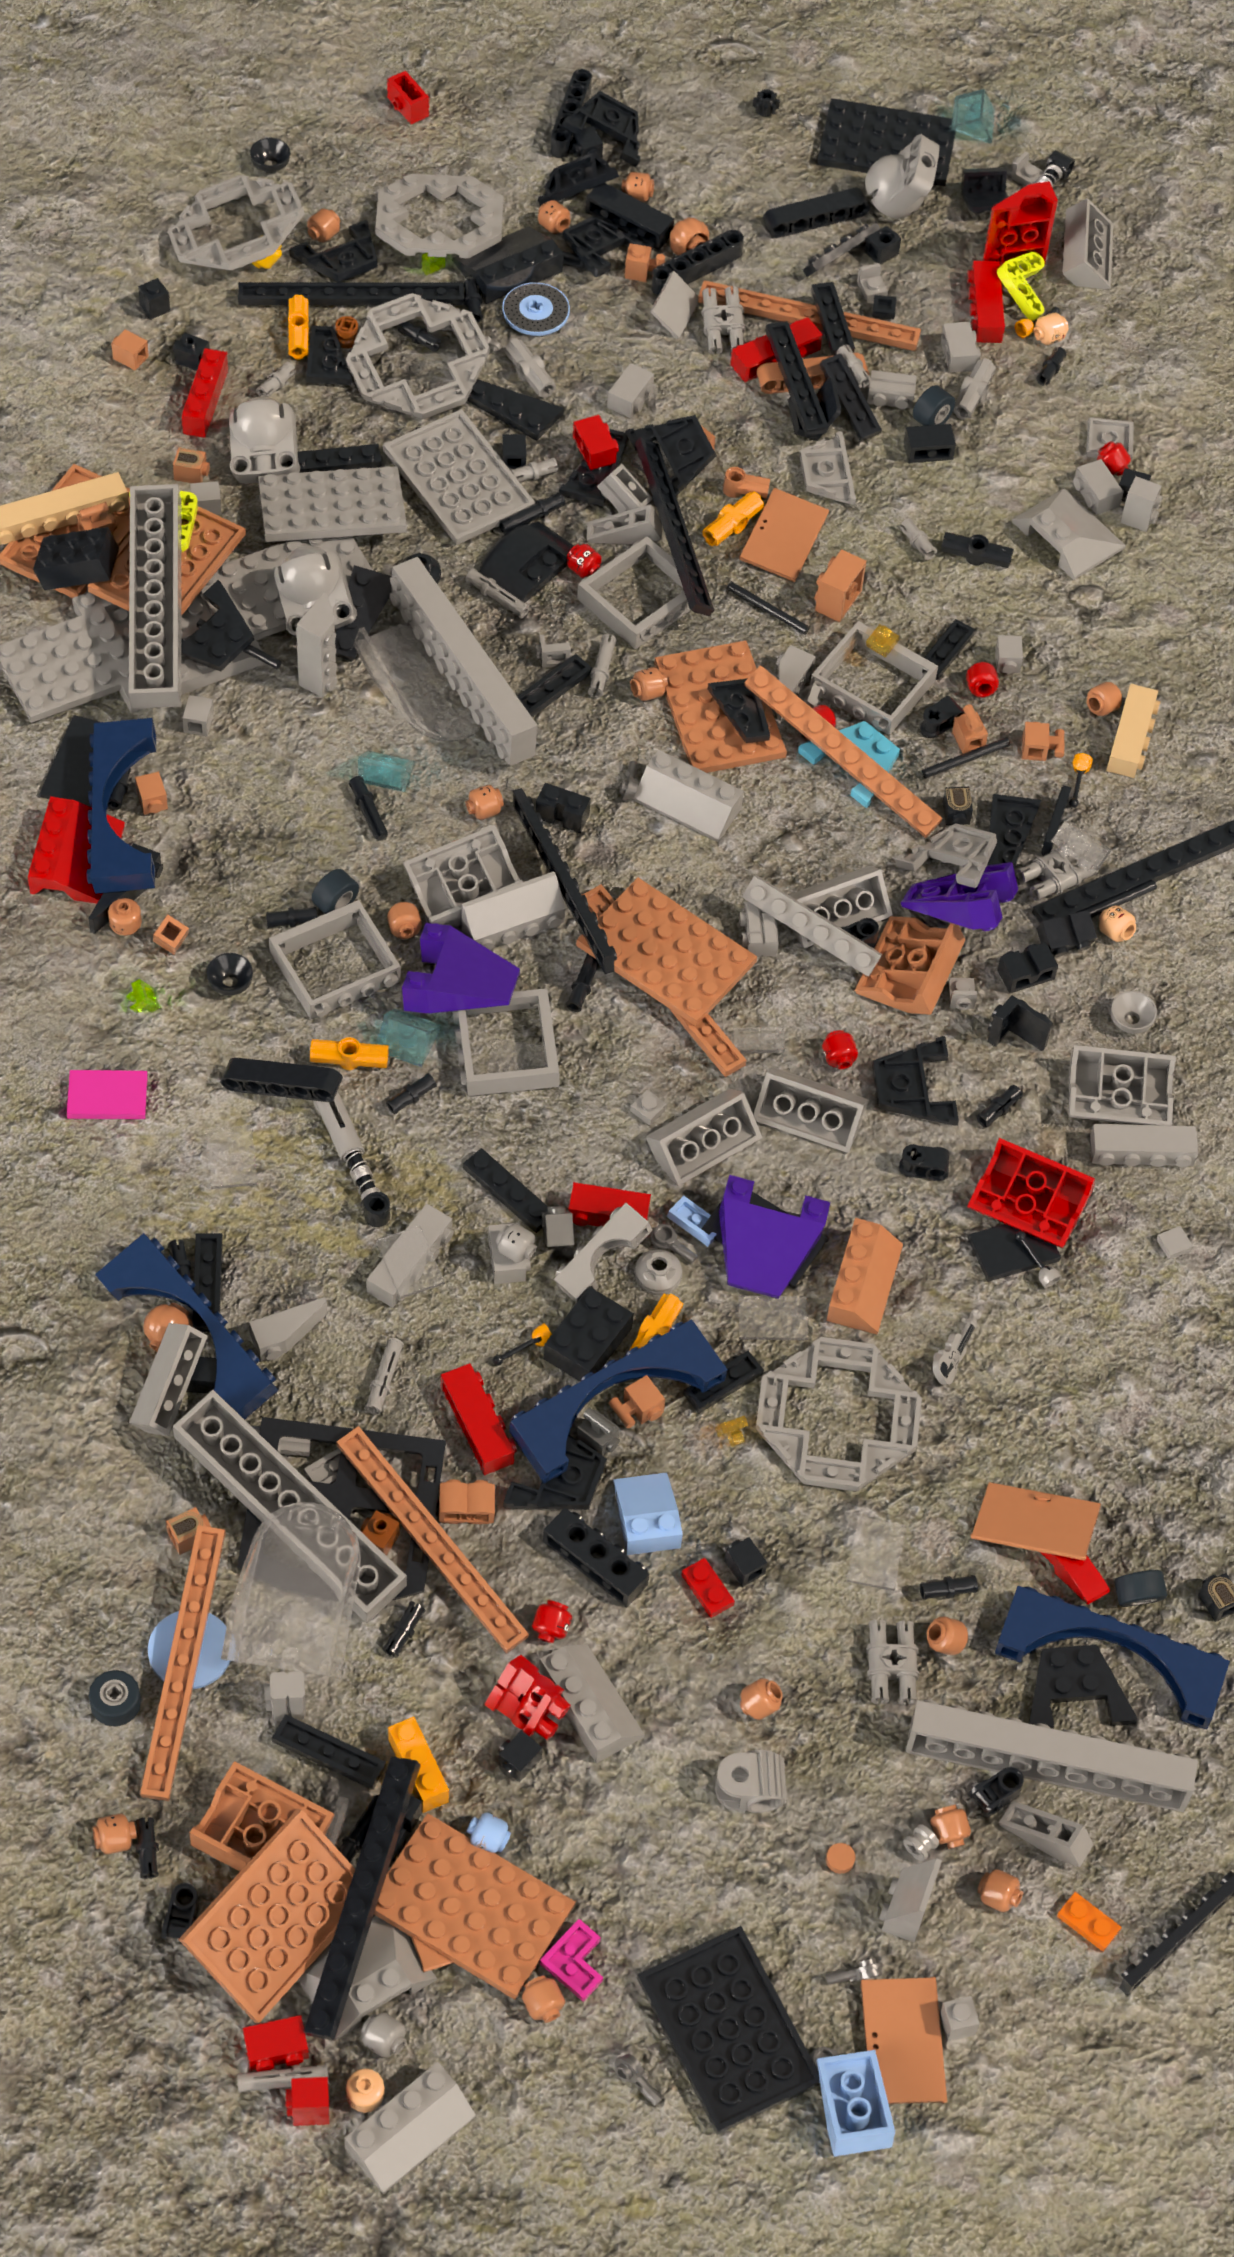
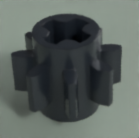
(766, 103)

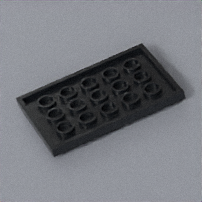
(864, 133)
(729, 2030)

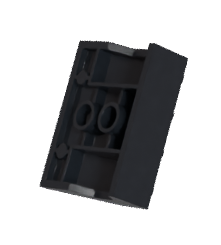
(513, 261)

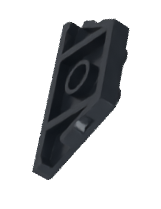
(577, 177)

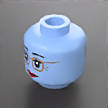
(489, 1833)

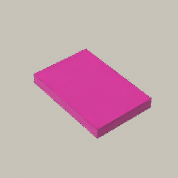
(107, 1094)

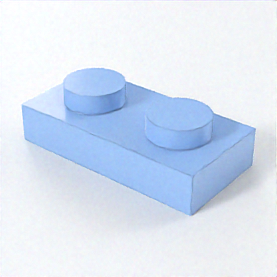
(691, 1219)

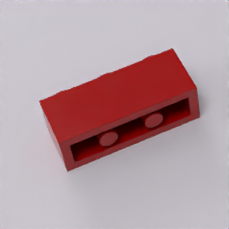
(594, 1204)

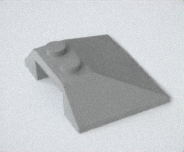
(1071, 531)
(383, 1972)

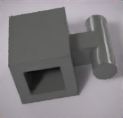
(598, 1432)

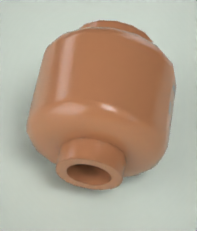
(638, 186)
(554, 217)
(323, 225)
(648, 684)
(1104, 699)
(484, 802)
(124, 916)
(404, 920)
(947, 1635)
(761, 1698)
(950, 1826)
(114, 1833)
(1000, 1890)
(543, 1999)

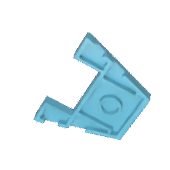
(870, 742)

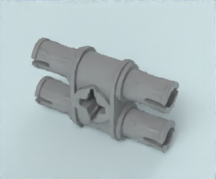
(713, 317)
(1055, 873)
(881, 1666)

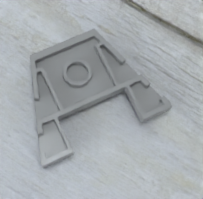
(955, 845)

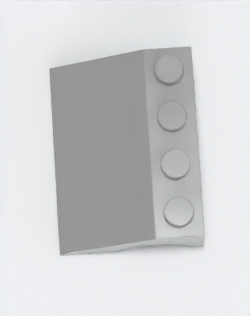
(460, 874)
(1121, 1086)

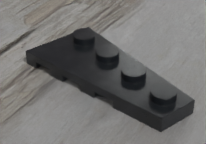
(515, 409)
(584, 482)
(1011, 822)

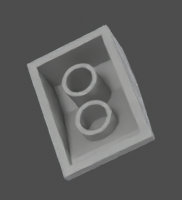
(909, 1899)

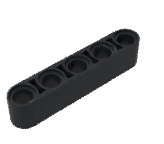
(575, 97)
(816, 212)
(700, 260)
(281, 1079)

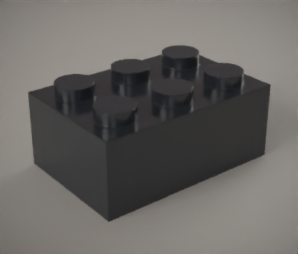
(76, 558)
(588, 1335)

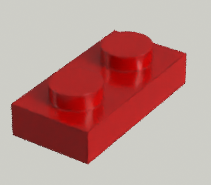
(707, 1587)

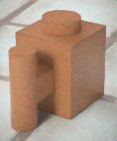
(640, 263)
(95, 517)
(969, 730)
(1037, 741)
(640, 1399)

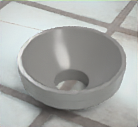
(1134, 1004)
(657, 1281)

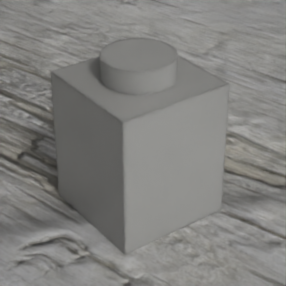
(207, 496)
(1008, 654)
(198, 715)
(959, 2018)

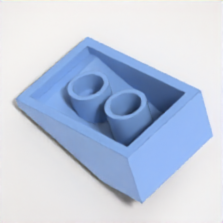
(648, 1513)
(855, 2103)

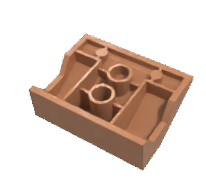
(912, 965)
(247, 1814)

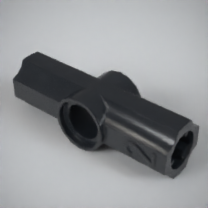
(977, 549)

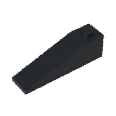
(99, 915)

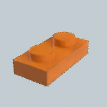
(1089, 1921)

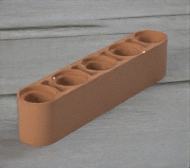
(772, 381)

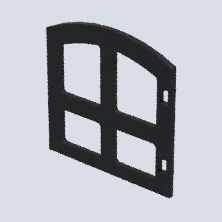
(347, 1495)

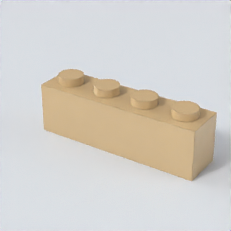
(1132, 731)

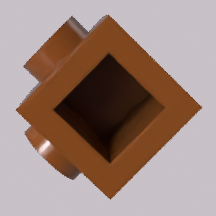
(381, 1530)

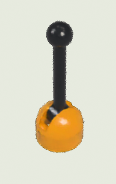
(1026, 326)
(1082, 765)
(539, 1337)

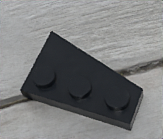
(325, 358)
(742, 709)

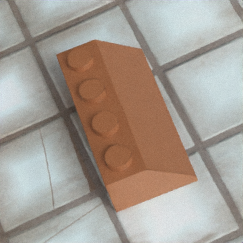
(865, 1277)

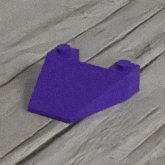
(964, 904)
(463, 976)
(763, 1244)

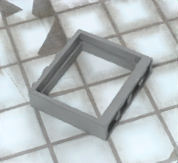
(653, 624)
(899, 657)
(321, 928)
(510, 1080)

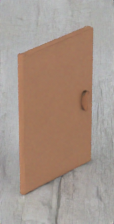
(786, 535)
(1019, 1520)
(907, 2039)

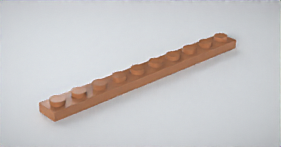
(791, 311)
(843, 751)
(707, 1032)
(432, 1540)
(182, 1663)

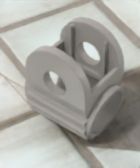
(760, 1785)

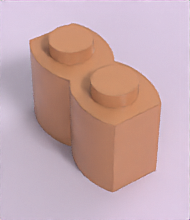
(466, 1502)

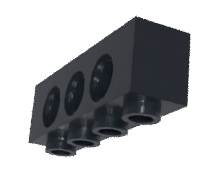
(623, 1587)

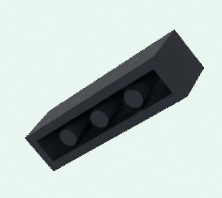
(629, 214)

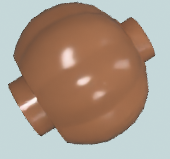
(688, 234)
(158, 1320)

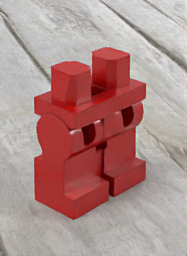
(528, 1698)

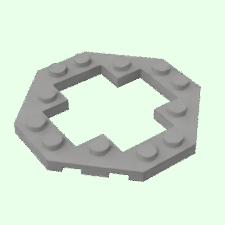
(259, 192)
(488, 217)
(399, 395)
(793, 1443)

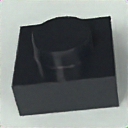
(884, 307)

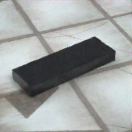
(950, 646)
(1056, 819)
(739, 1373)

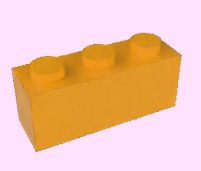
(410, 1743)

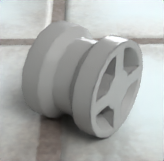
(921, 1842)

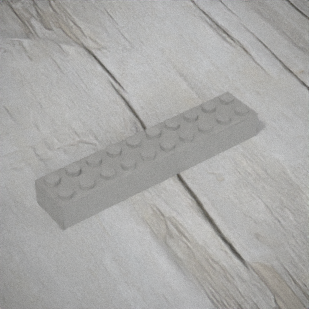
(155, 596)
(463, 661)
(269, 1482)
(1052, 1755)

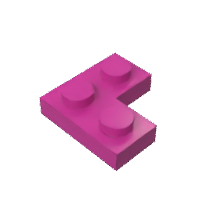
(567, 1962)

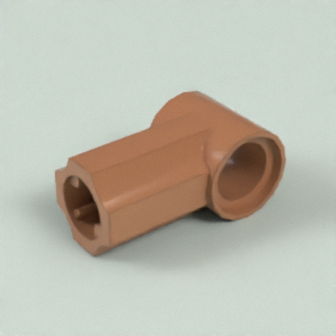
(739, 483)

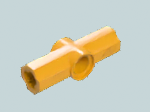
(298, 327)
(732, 519)
(335, 1053)
(660, 1320)

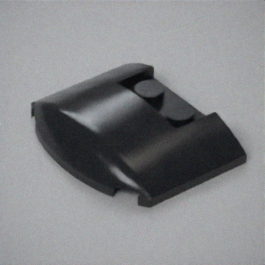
(526, 559)

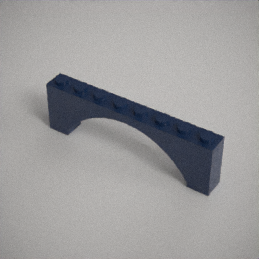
(115, 750)
(146, 1271)
(676, 1355)
(1189, 1672)

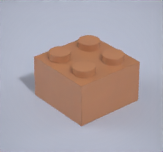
(839, 585)

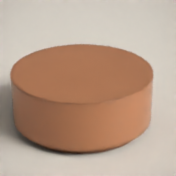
(840, 1858)

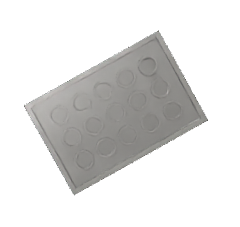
(458, 476)
(332, 504)

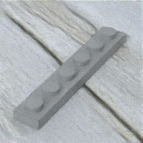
(812, 925)

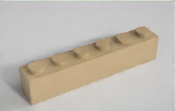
(60, 507)

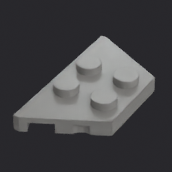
(828, 470)

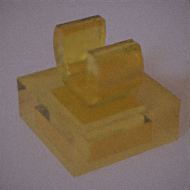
(882, 640)
(733, 1430)

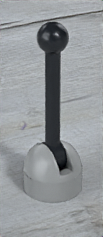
(1047, 1275)

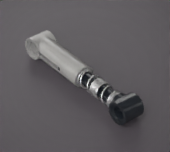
(1057, 167)
(351, 1152)

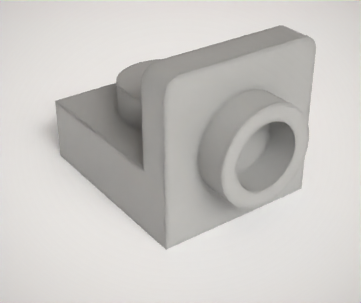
(1023, 171)
(871, 282)
(552, 654)
(962, 993)

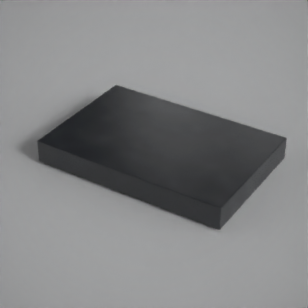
(1004, 1255)

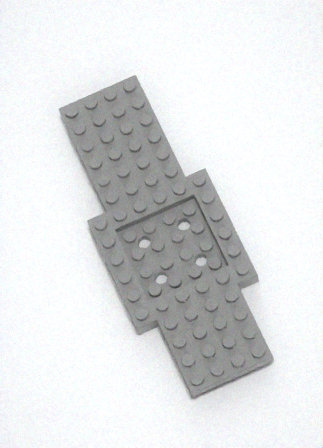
(91, 652)

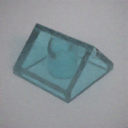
(974, 115)
(385, 770)
(408, 1036)

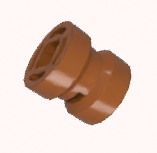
(346, 331)

